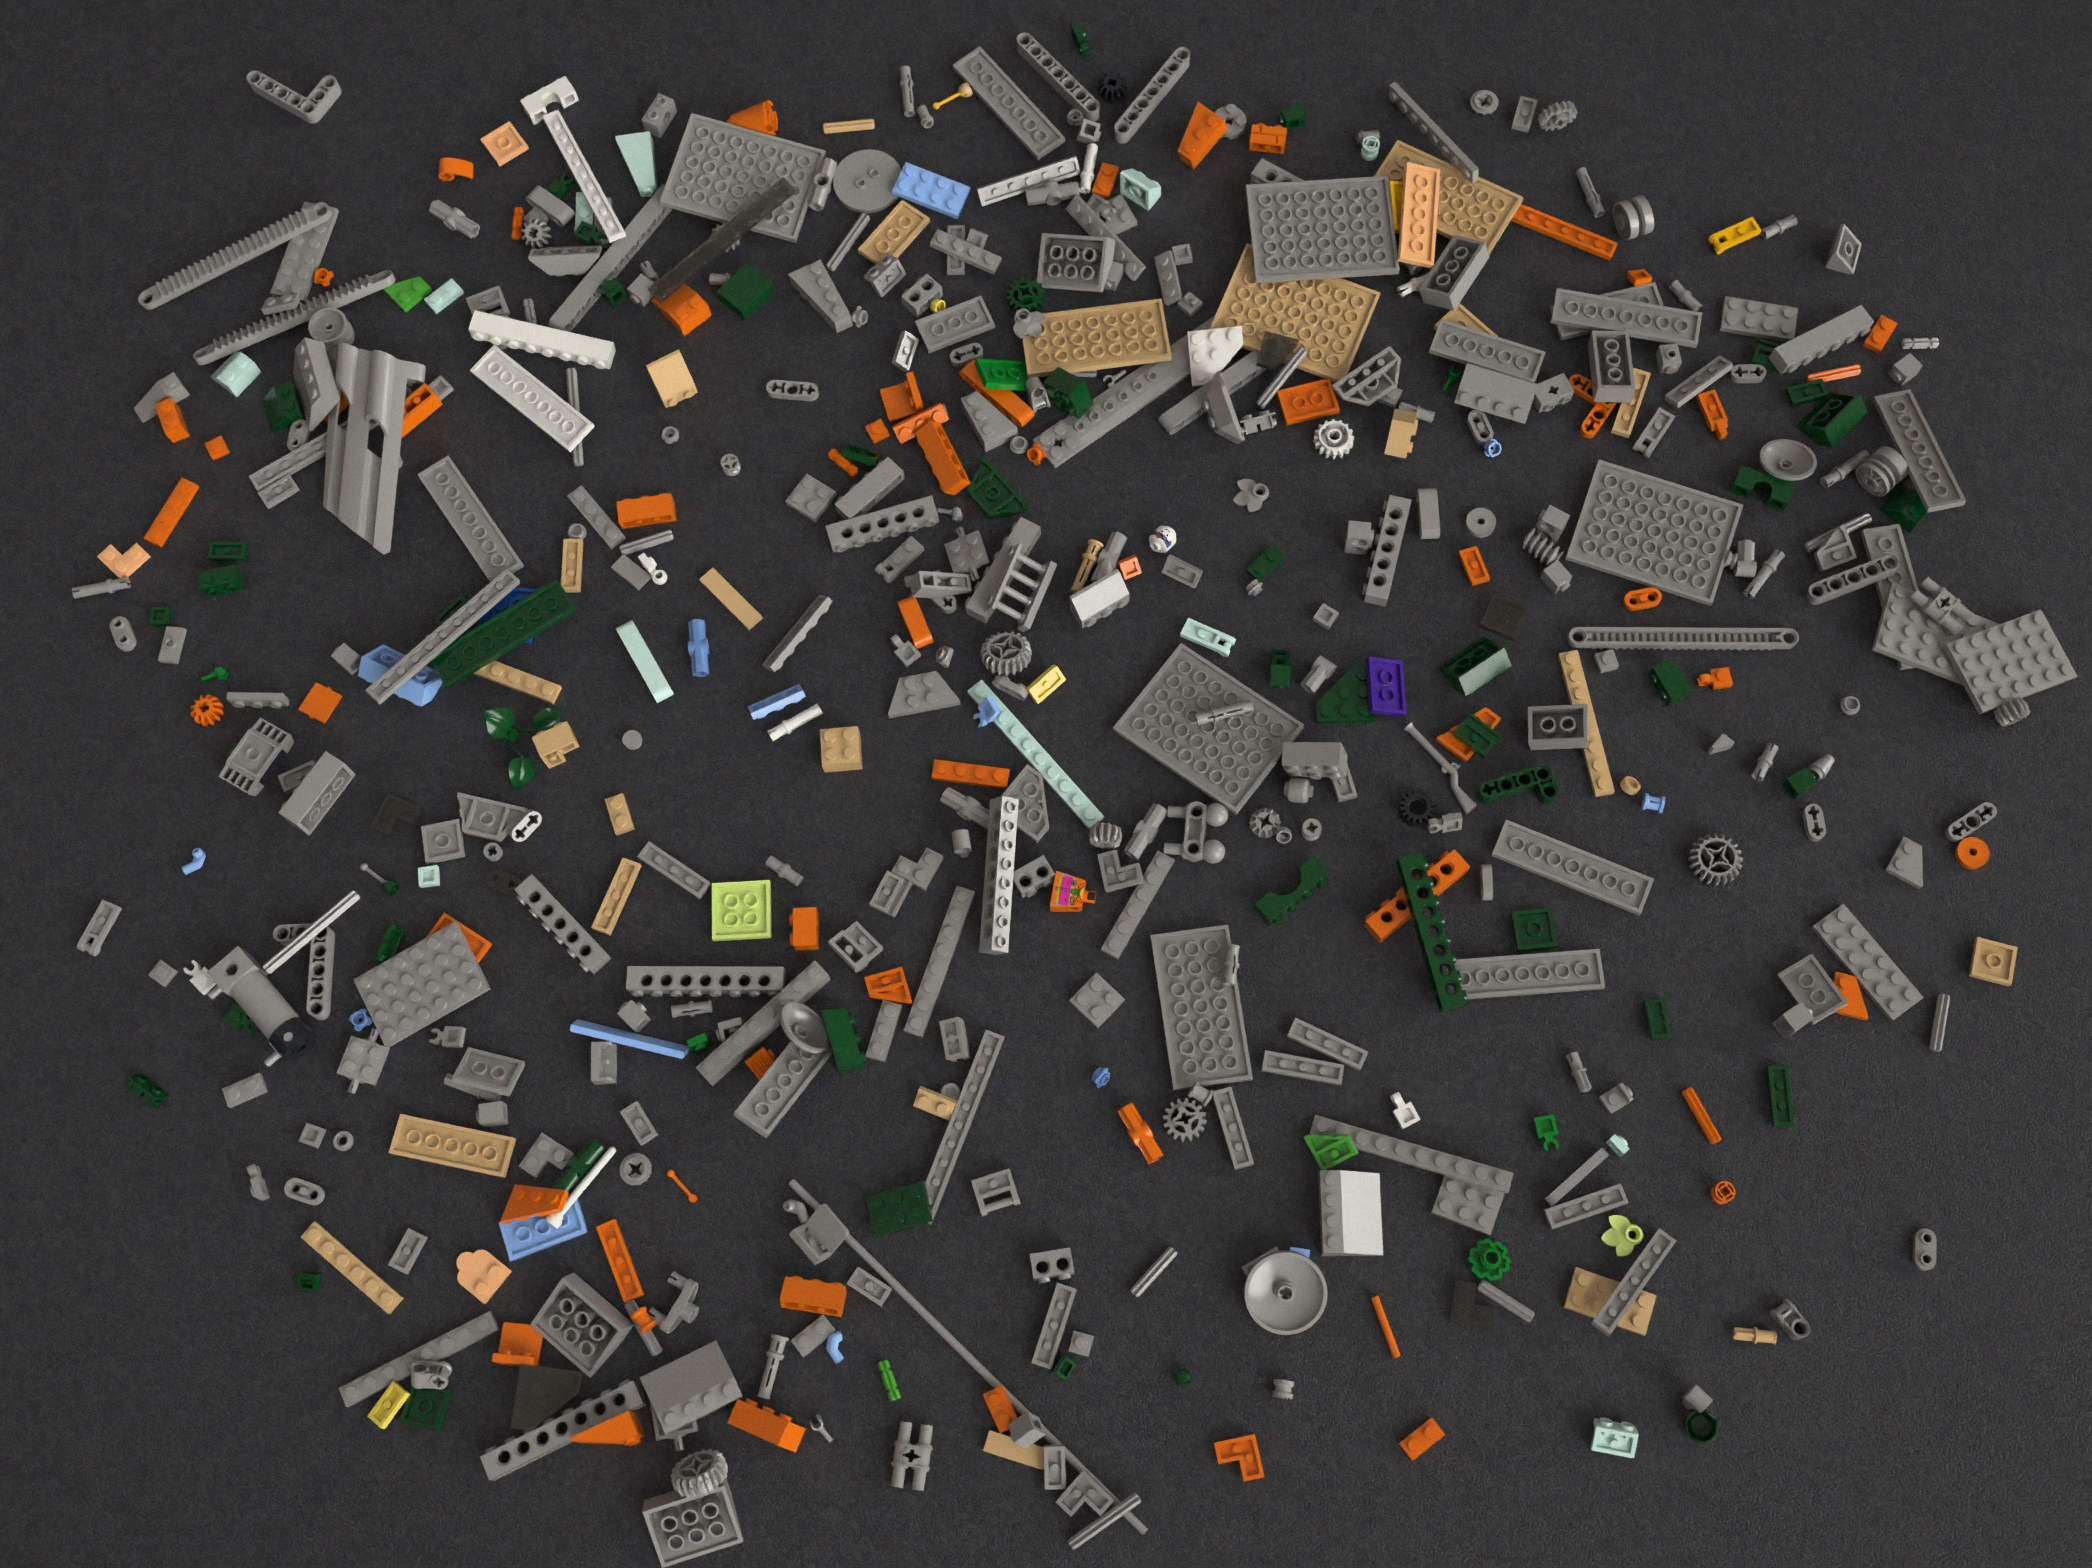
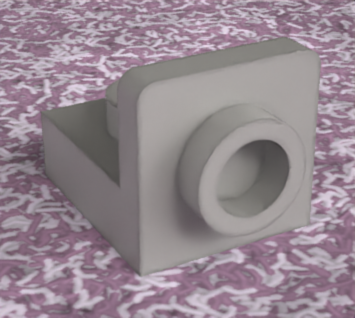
(729, 1026)
(1616, 1098)

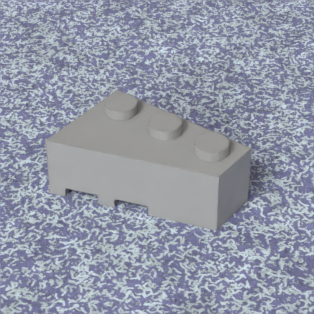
(987, 421)

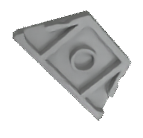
(921, 694)
(487, 817)

